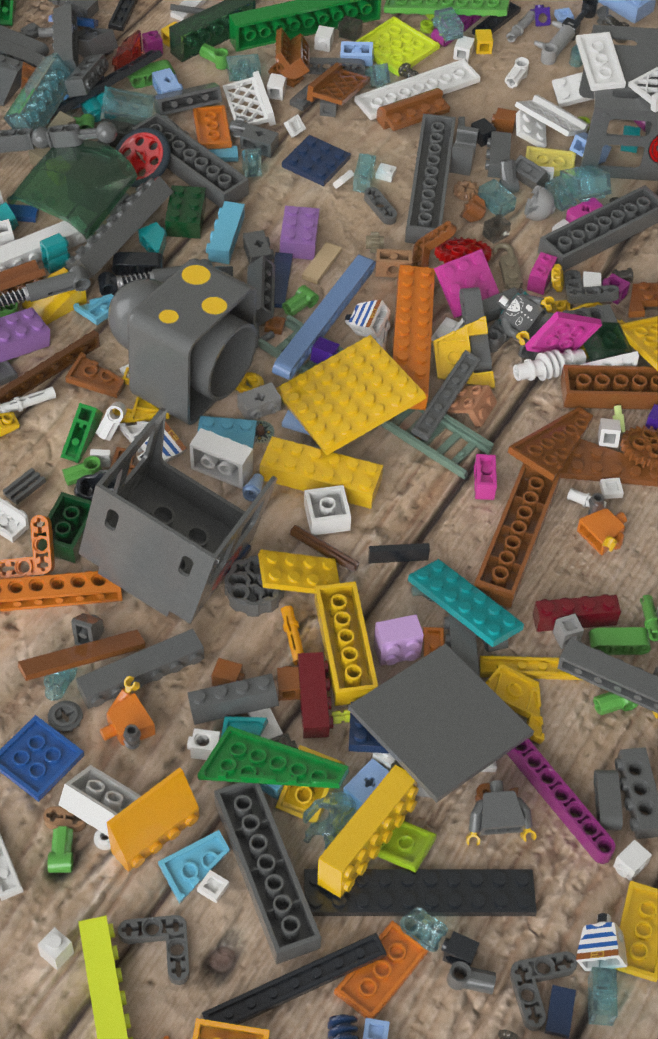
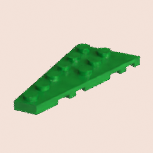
(259, 760)

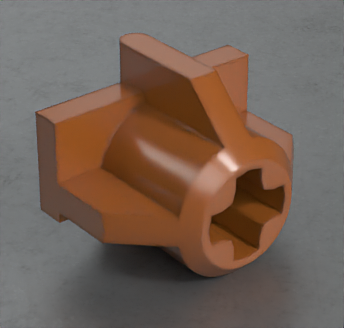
(474, 209)

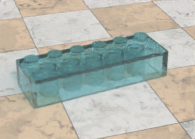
(40, 95)

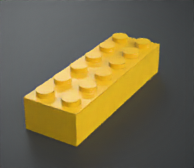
(310, 468)
(345, 641)
(367, 831)

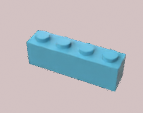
(226, 232)

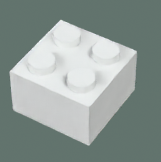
(327, 510)

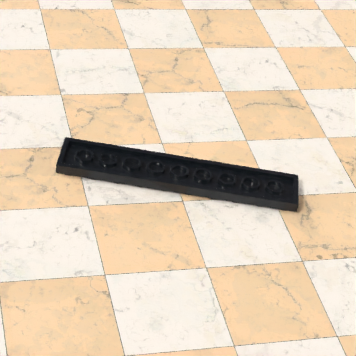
(434, 890)

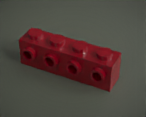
(590, 611)
(313, 695)

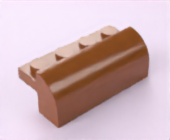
(292, 55)
(411, 109)
(18, 276)

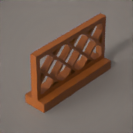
(337, 84)

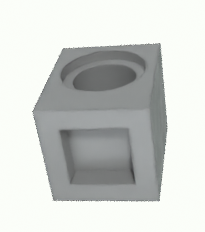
(567, 628)

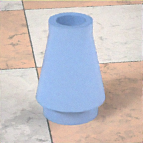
(253, 487)

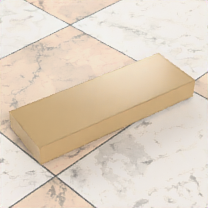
(321, 263)

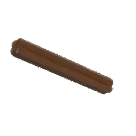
(324, 548)

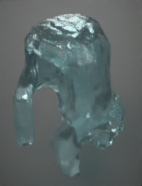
(341, 810)

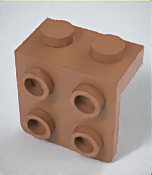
(476, 401)

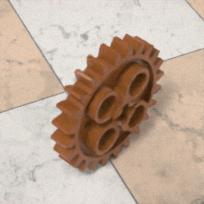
(641, 446)

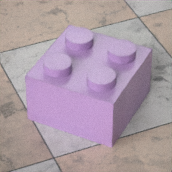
(398, 640)

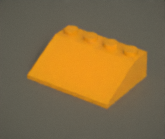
(152, 820)

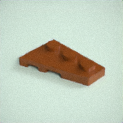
(93, 377)

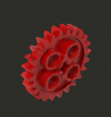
(457, 248)

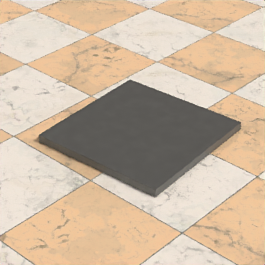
(440, 722)

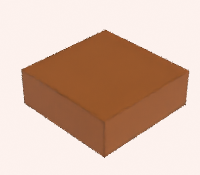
(275, 325)

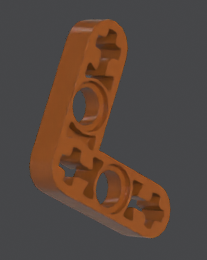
(425, 244)

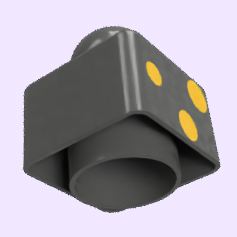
(186, 337)

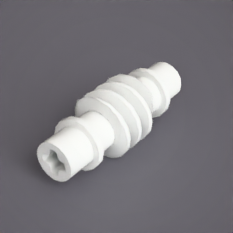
(548, 364)

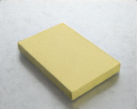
(551, 158)

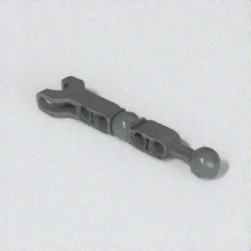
(56, 136)

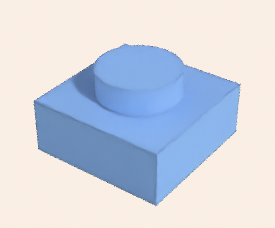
(562, 14)
(375, 1029)

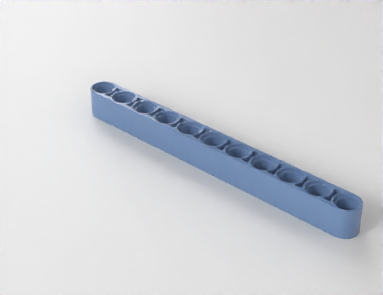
(323, 317)

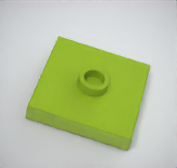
(407, 846)

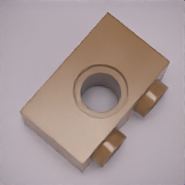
(389, 261)

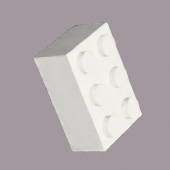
(221, 458)
(96, 797)

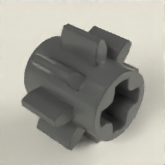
(237, 126)

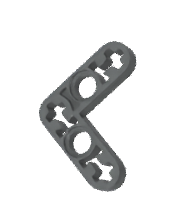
(577, 294)
(172, 938)
(533, 976)

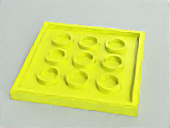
(399, 44)

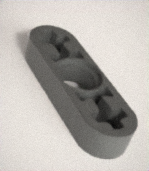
(369, 194)

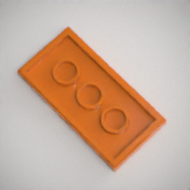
(212, 127)
(375, 984)

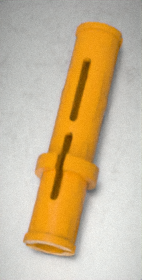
(291, 628)

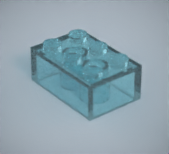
(587, 182)

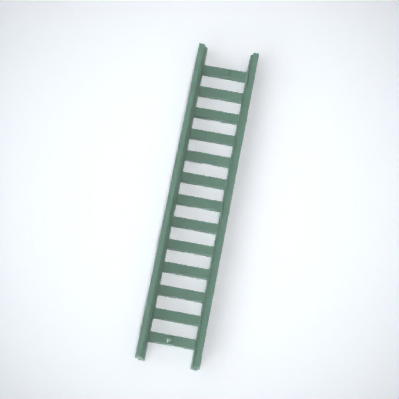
(459, 430)

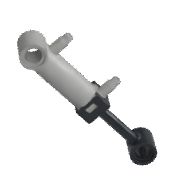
(567, 32)

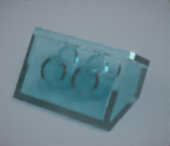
(126, 105)

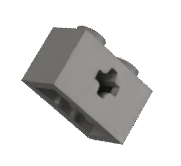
(259, 402)

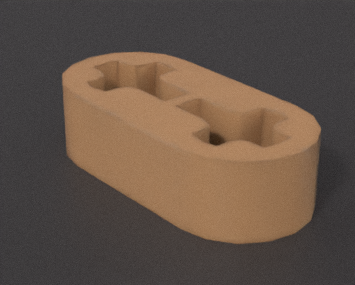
(64, 819)

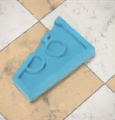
(237, 430)
(191, 864)

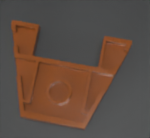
(642, 296)

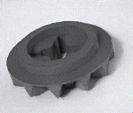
(70, 709)

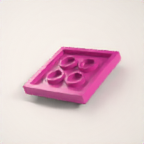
(466, 272)
(563, 332)

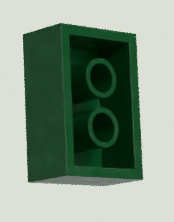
(185, 212)
(68, 526)

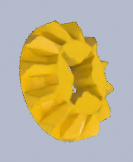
(557, 278)
(252, 379)

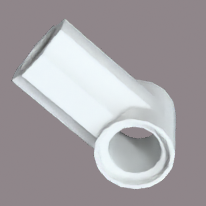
(518, 72)
(110, 421)

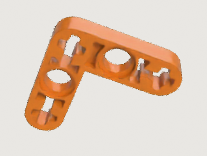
(35, 561)

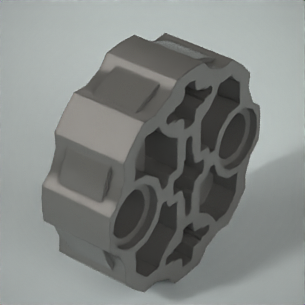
(248, 585)

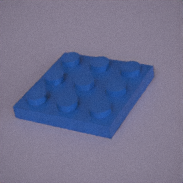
(38, 758)

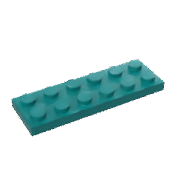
(466, 602)

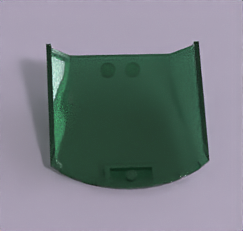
(77, 184)

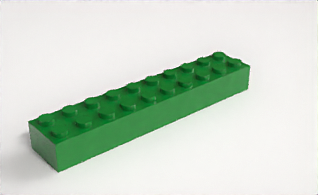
(259, 25)

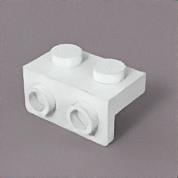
(12, 521)

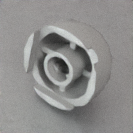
(540, 205)

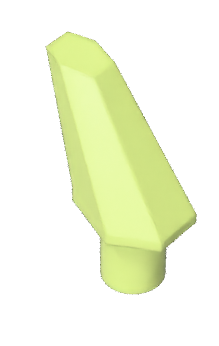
(619, 416)

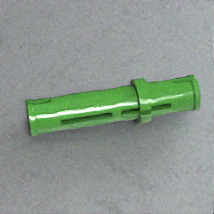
(650, 615)

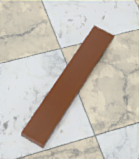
(81, 655)

